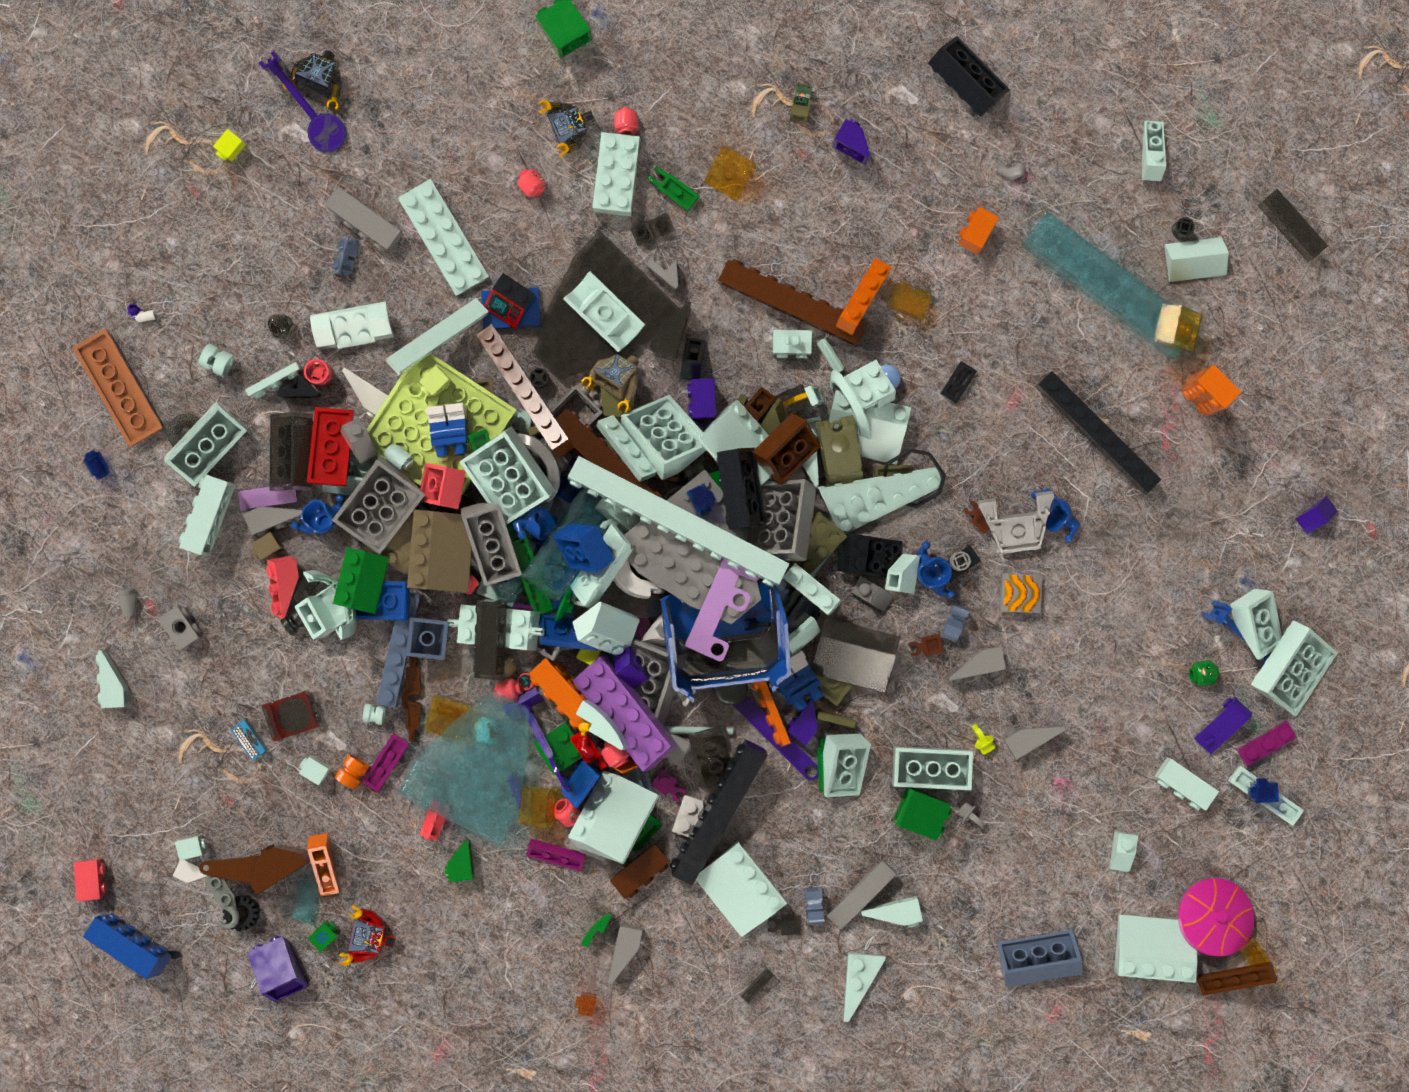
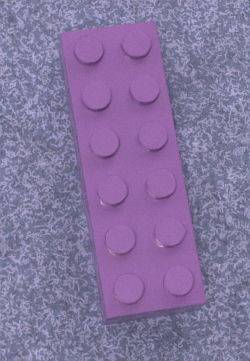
(644, 733)

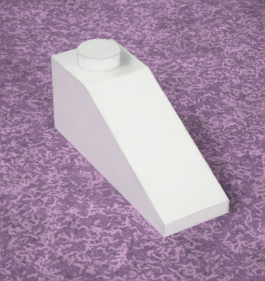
(369, 396)

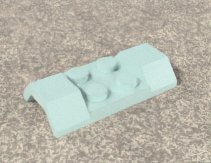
(604, 312)
(351, 326)

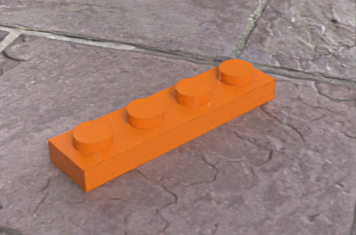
(773, 718)

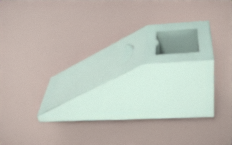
(1153, 151)
(112, 685)

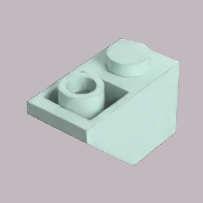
(903, 574)

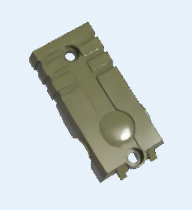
(840, 451)

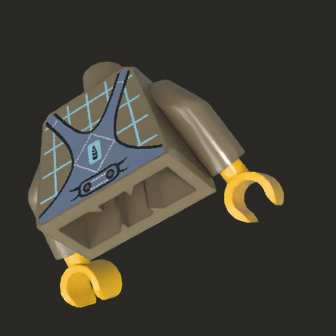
(615, 376)

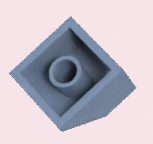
(427, 638)

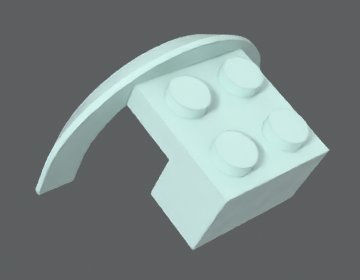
(864, 389)
(320, 613)

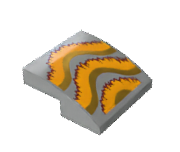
(1020, 593)

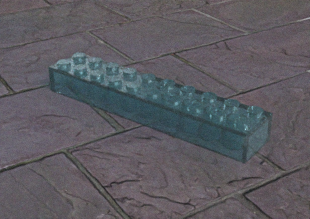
(1098, 277)

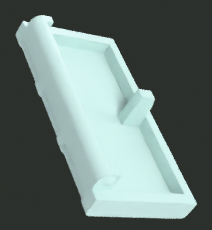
(591, 586)

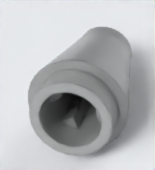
(127, 601)

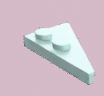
(860, 975)

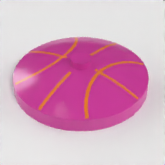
(1216, 917)

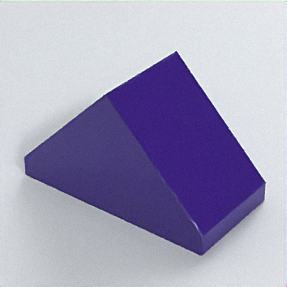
(1316, 515)
(629, 668)

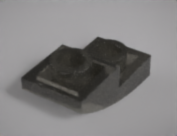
(652, 229)

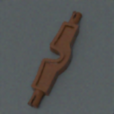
(413, 709)

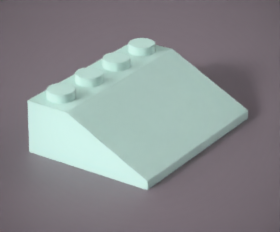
(886, 425)
(734, 430)
(664, 435)
(508, 475)
(1294, 668)
(613, 817)
(740, 889)
(1153, 950)

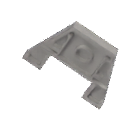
(1018, 531)

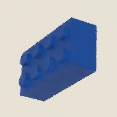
(127, 945)

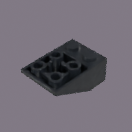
(868, 555)

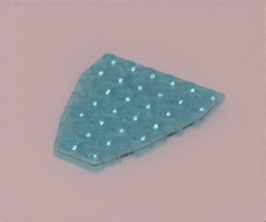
(475, 768)

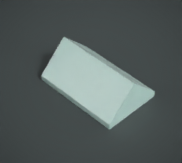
(1196, 259)

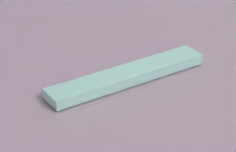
(437, 336)

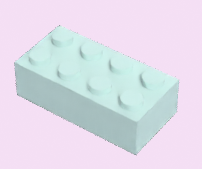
(616, 174)
(205, 444)
(207, 515)
(932, 768)

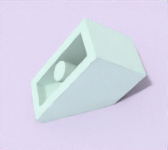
(1123, 851)

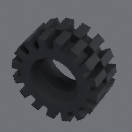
(253, 911)

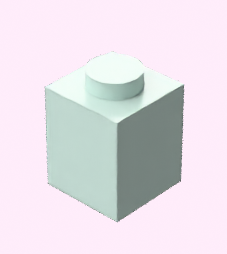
(314, 770)
(191, 847)

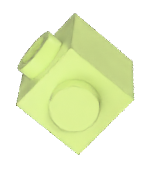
(434, 381)

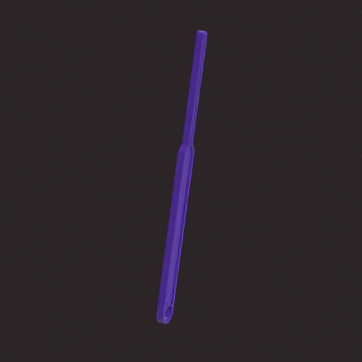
(756, 717)

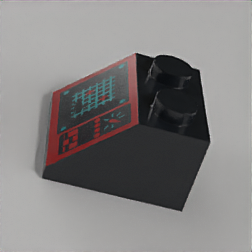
(509, 300)

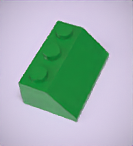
(361, 580)

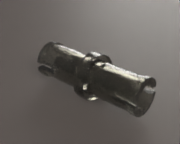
(757, 985)

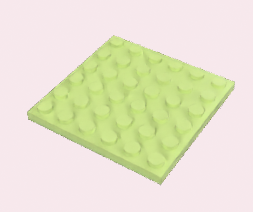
(405, 423)

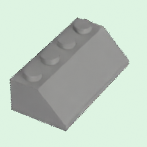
(490, 542)

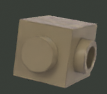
(266, 547)

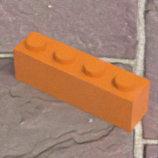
(863, 296)

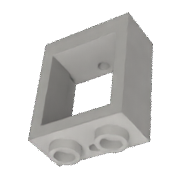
(582, 393)

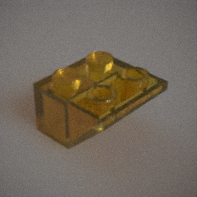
(443, 713)

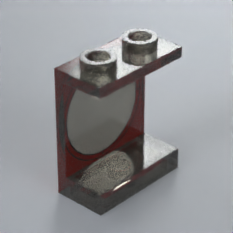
(291, 715)

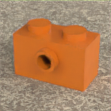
(978, 230)

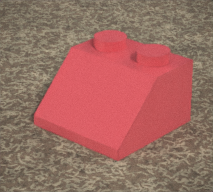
(442, 485)

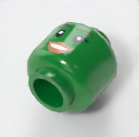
(1204, 673)

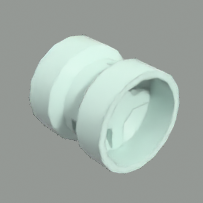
(374, 714)

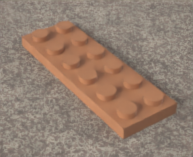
(118, 388)

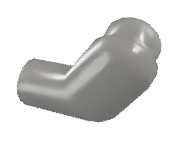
(1013, 172)

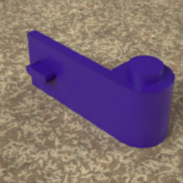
(1224, 725)

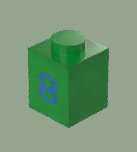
(324, 935)

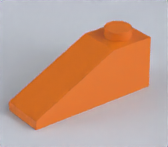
(323, 864)

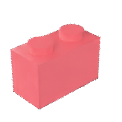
(90, 879)

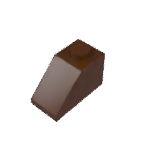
(759, 403)

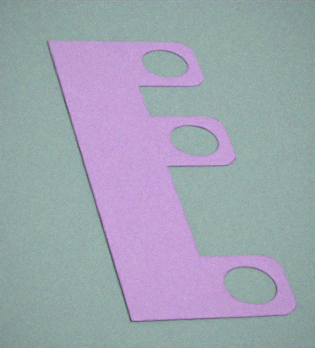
(719, 595)

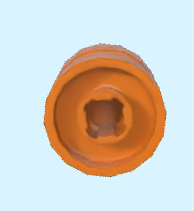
(352, 771)

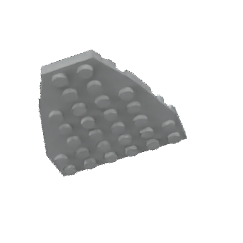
(678, 565)

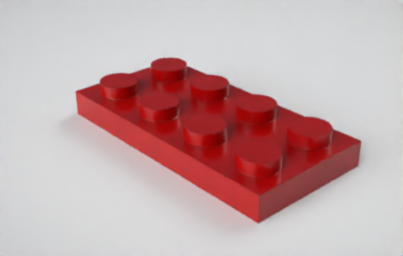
(329, 449)

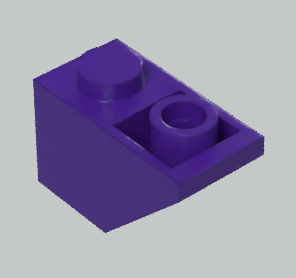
(804, 725)

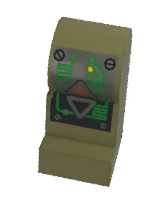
(801, 102)

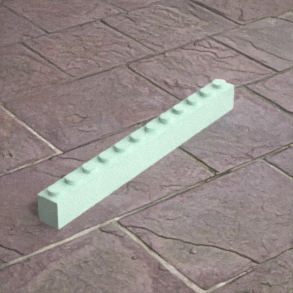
(678, 521)

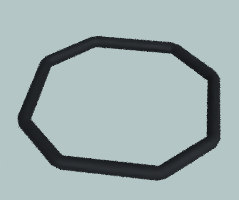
(935, 463)

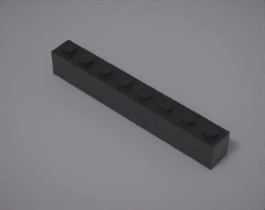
(1098, 433)
(718, 812)

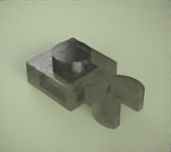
(788, 924)

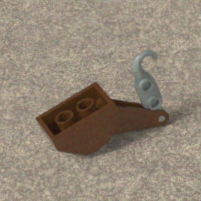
(259, 871)

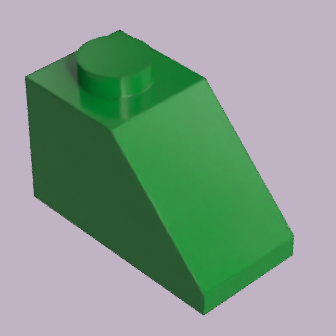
(461, 864)

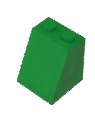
(563, 27)
(922, 813)

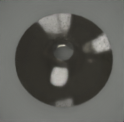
(178, 424)

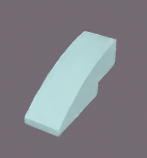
(602, 724)

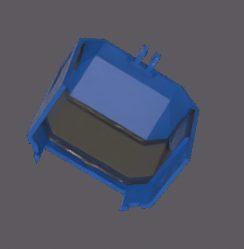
(751, 654)

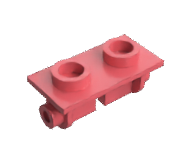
(432, 826)

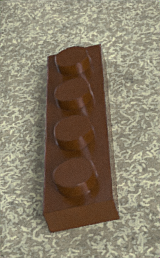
(1237, 978)

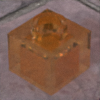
(586, 1003)

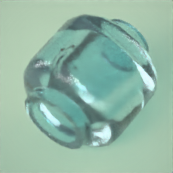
(509, 589)

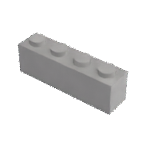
(363, 219)

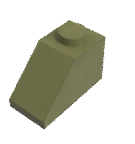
(774, 417)

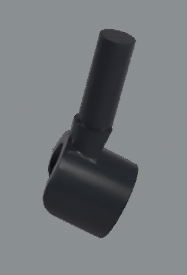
(754, 624)

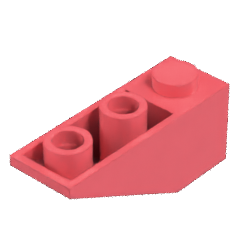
(283, 579)

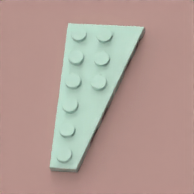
(870, 498)

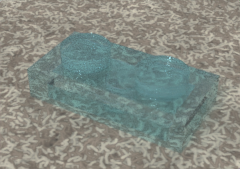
(305, 901)

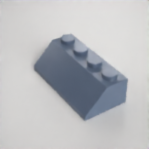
(1039, 958)

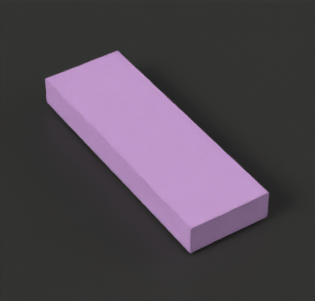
(264, 498)

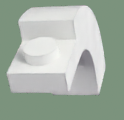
(634, 586)

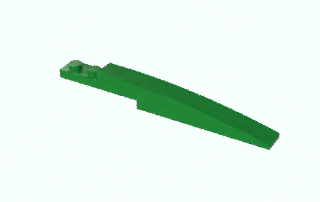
(522, 548)

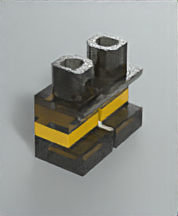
(795, 401)

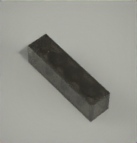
(1292, 225)
(490, 639)

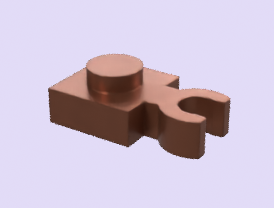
(978, 518)
(930, 645)

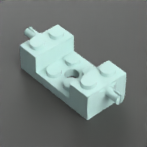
(521, 627)

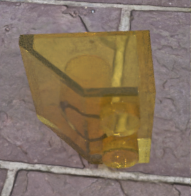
(730, 173)
(1178, 327)
(538, 806)

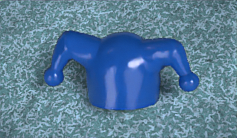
(318, 516)
(1060, 516)
(537, 522)
(934, 572)

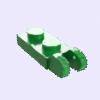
(674, 189)

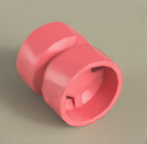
(318, 372)

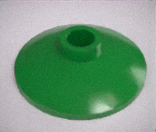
(565, 606)

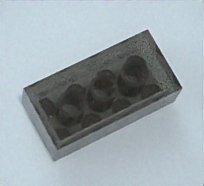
(290, 451)

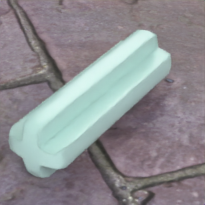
(830, 355)

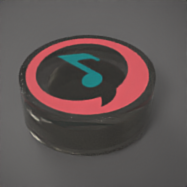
(524, 679)

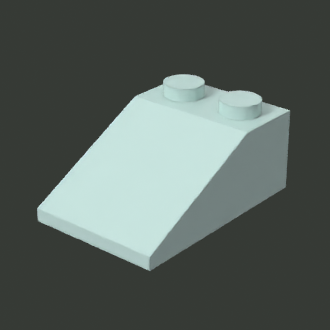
(1258, 621)
(844, 764)

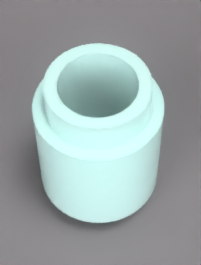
(398, 457)

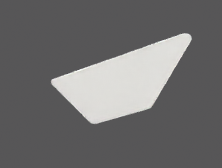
(187, 872)

